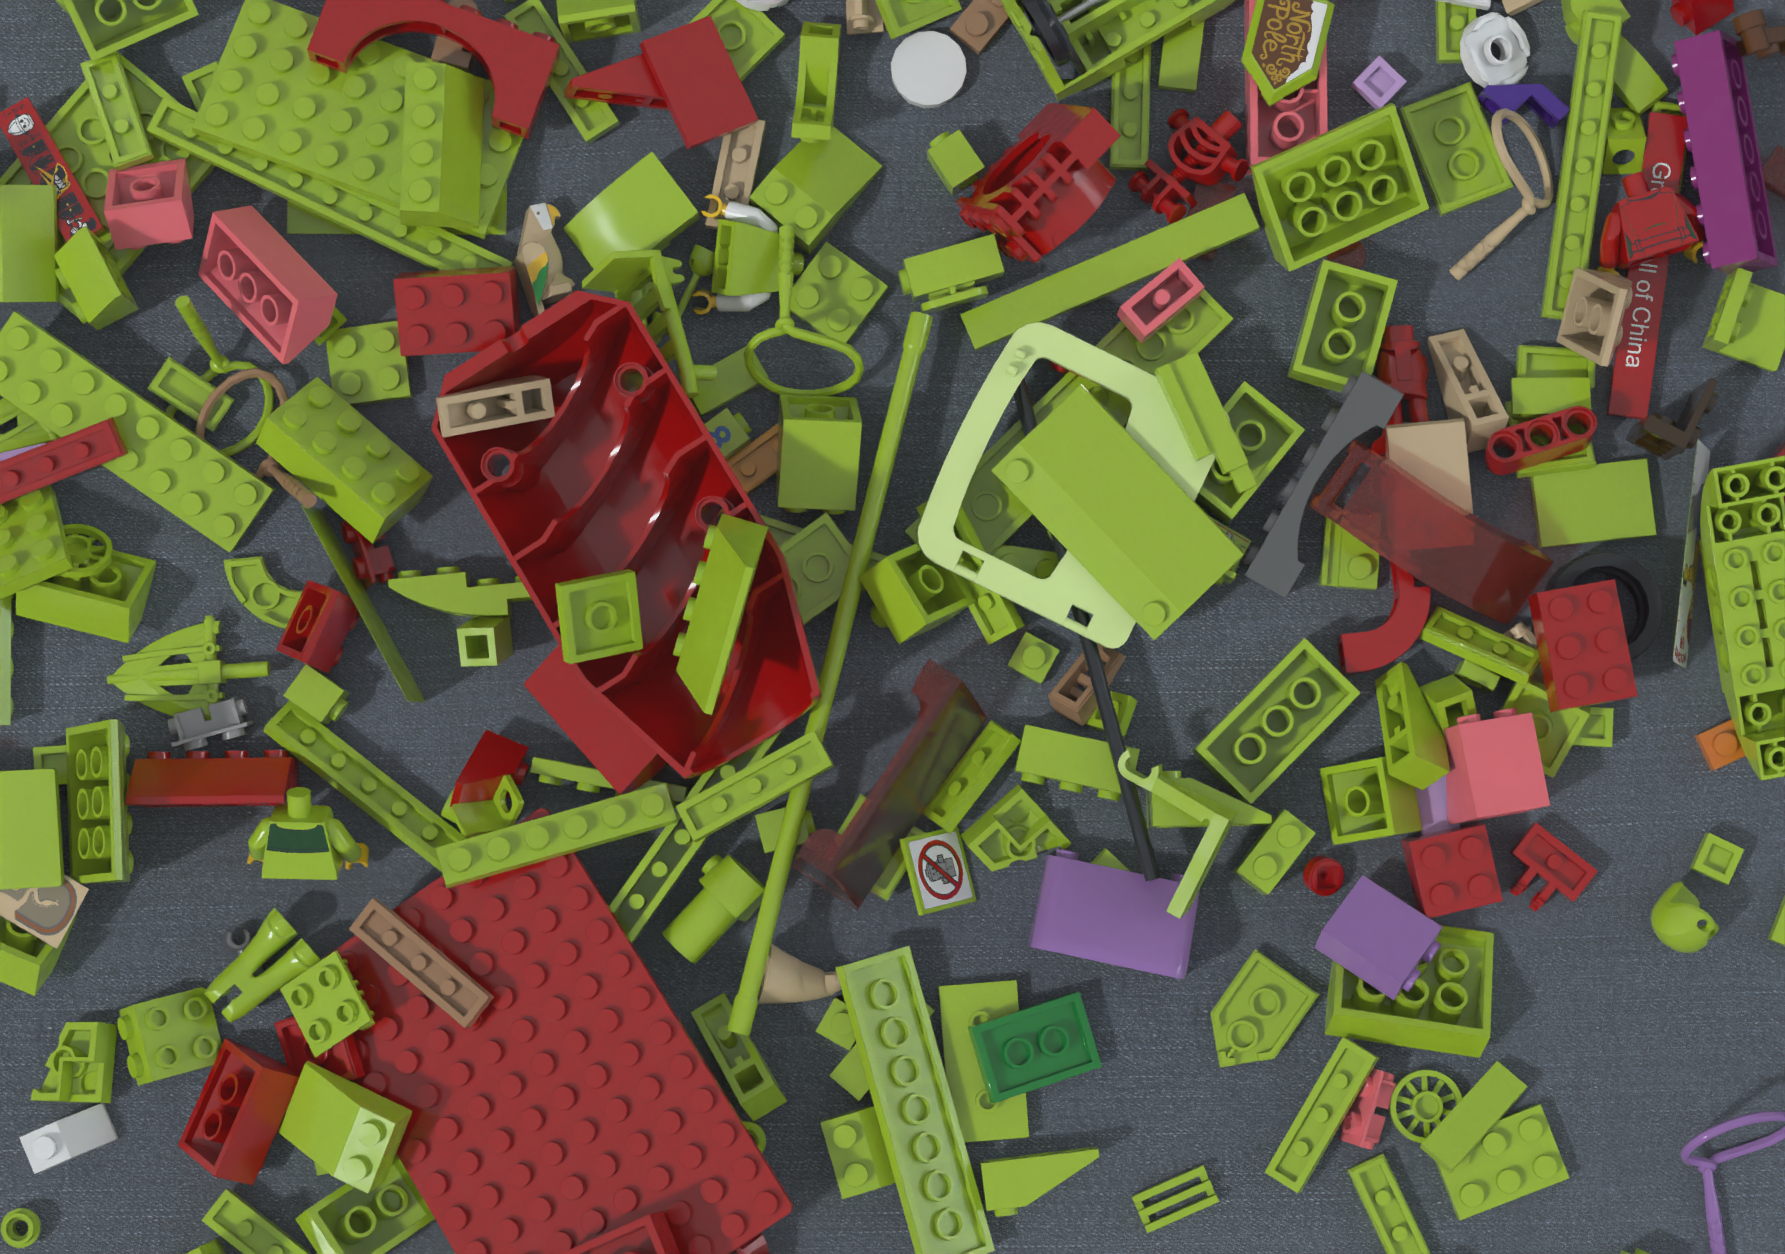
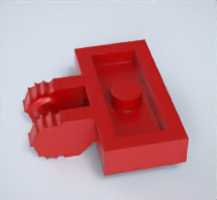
(1551, 862)

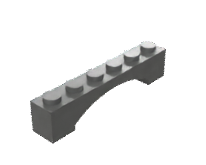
(1366, 405)

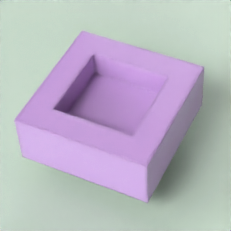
(1378, 83)

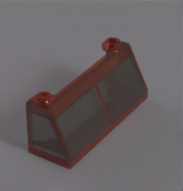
(856, 859)

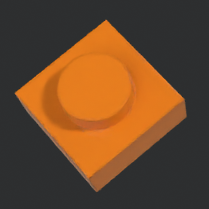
(1720, 745)

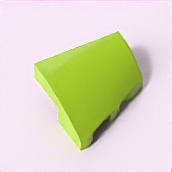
(1013, 831)
(81, 1065)

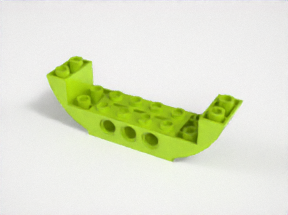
(1746, 600)

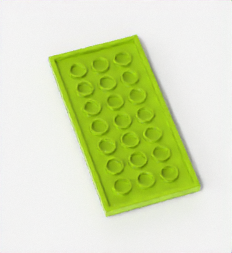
(327, 121)

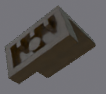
(1665, 436)

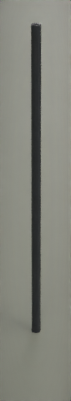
(1101, 690)

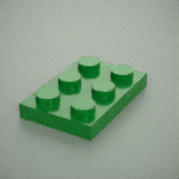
(1034, 1047)

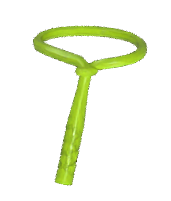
(785, 325)
(221, 364)

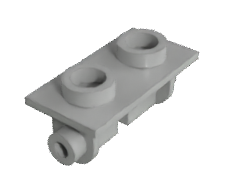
(194, 729)

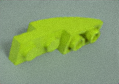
(452, 592)

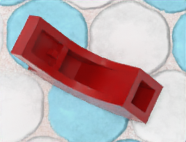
(1378, 647)

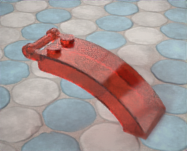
(1433, 536)

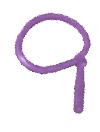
(1709, 1165)

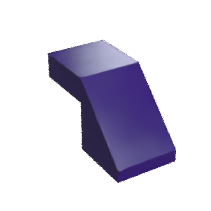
(1514, 96)

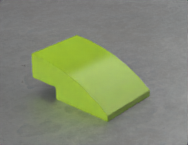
(633, 213)

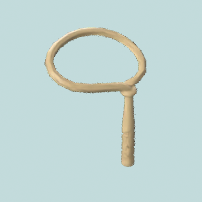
(1529, 202)

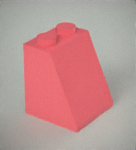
(1493, 767)

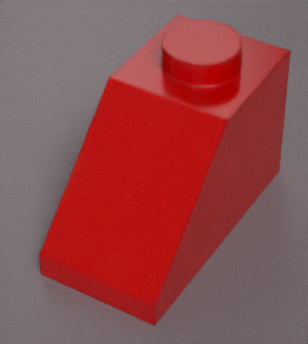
(486, 767)

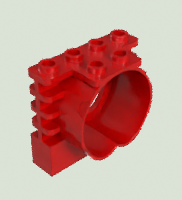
(1044, 182)

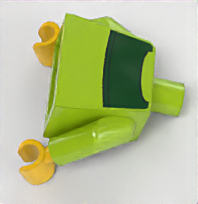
(304, 841)

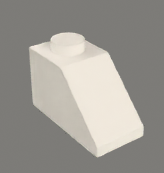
(68, 1138)

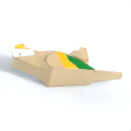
(540, 259)

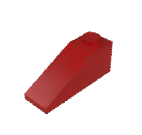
(621, 83)

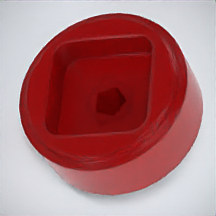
(1323, 875)

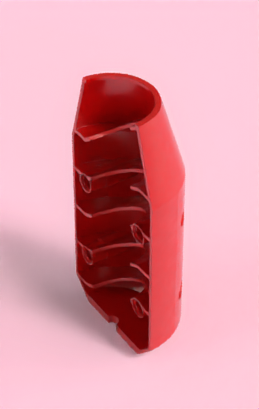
(633, 487)

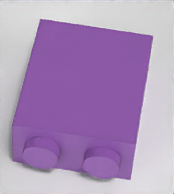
(1379, 938)

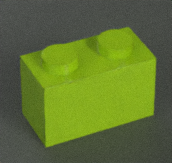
(1274, 852)

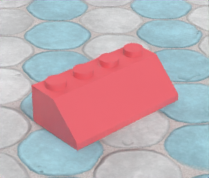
(265, 282)

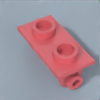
(1360, 1124)

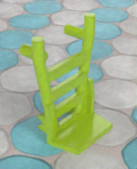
(630, 278)

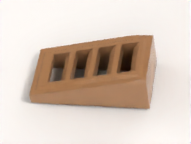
(1085, 702)

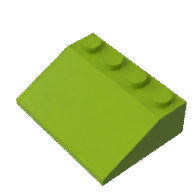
(1338, 188)
(719, 606)
(97, 803)
(1442, 1011)

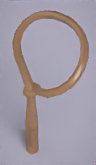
(270, 466)

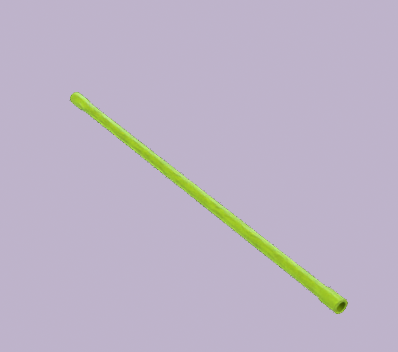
(913, 348)

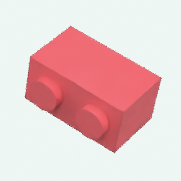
(1160, 300)

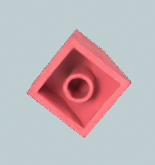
(149, 204)

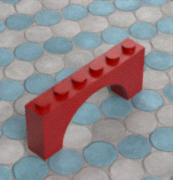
(514, 60)

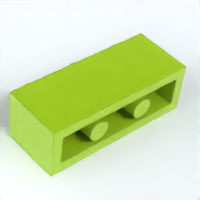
(1069, 760)

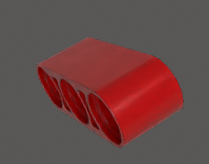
(1552, 427)

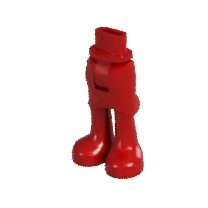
(1406, 369)

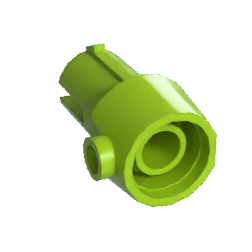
(727, 895)

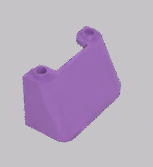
(1111, 917)

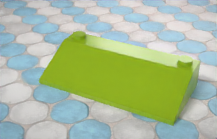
(1117, 512)

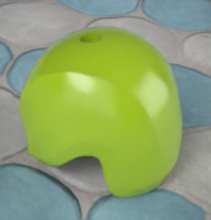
(1676, 920)

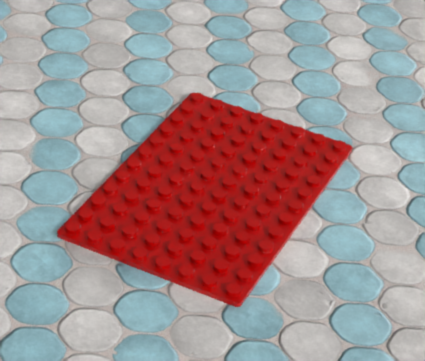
(568, 1091)

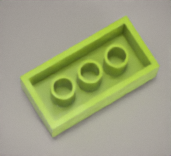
(344, 459)
(1275, 721)

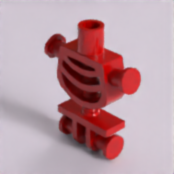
(1166, 188)

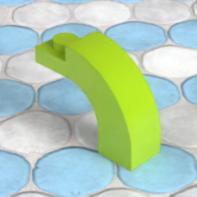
(816, 82)

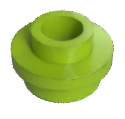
(9, 1231)

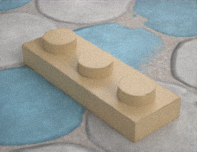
(736, 168)

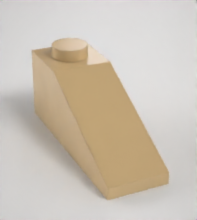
(1466, 388)
(496, 405)

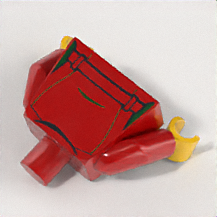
(1648, 227)

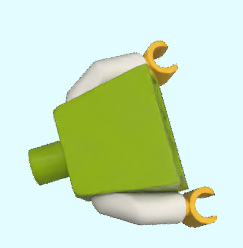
(744, 259)

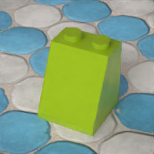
(818, 453)

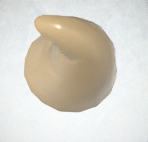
(793, 981)

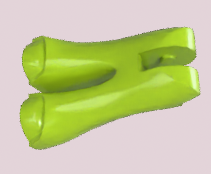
(270, 938)

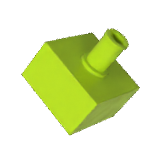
(913, 593)

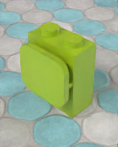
(950, 274)

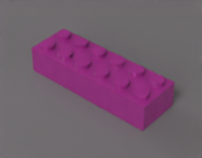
(1724, 153)

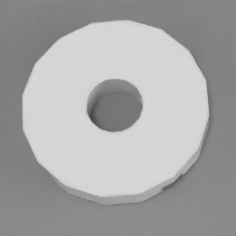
(1477, 54)

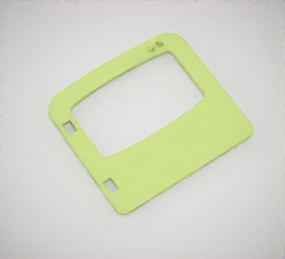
(1070, 584)

